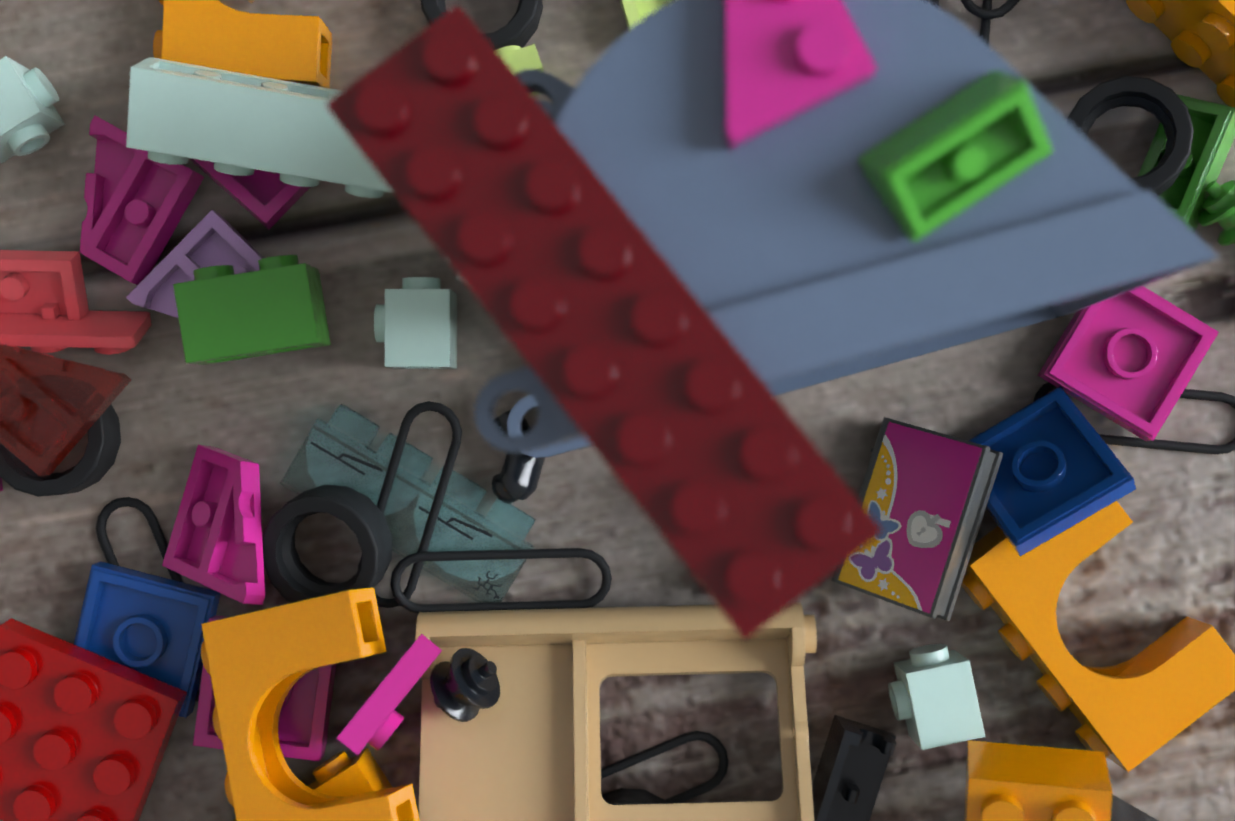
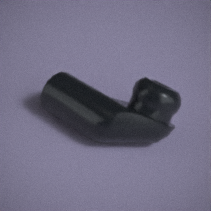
(519, 472)

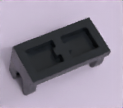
(850, 771)

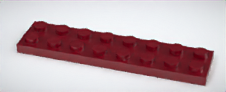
(604, 322)

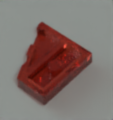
(50, 404)

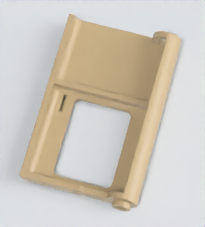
(541, 740)

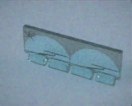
(341, 456)

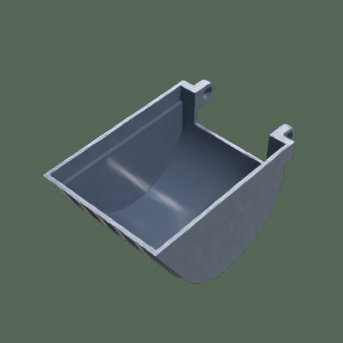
(796, 241)

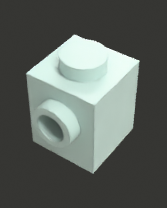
(25, 109)
(418, 325)
(936, 697)

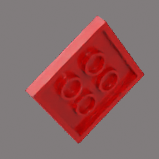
(77, 730)

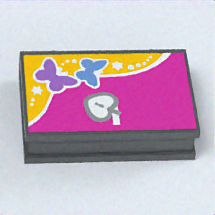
(930, 503)

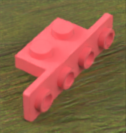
(49, 309)

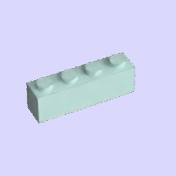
(244, 126)

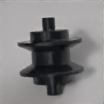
(465, 685)

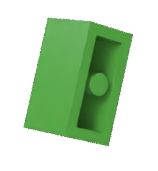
(251, 312)

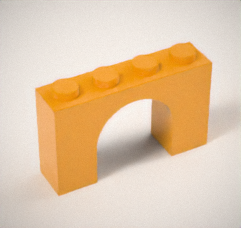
(243, 42)
(253, 668)
(1122, 707)

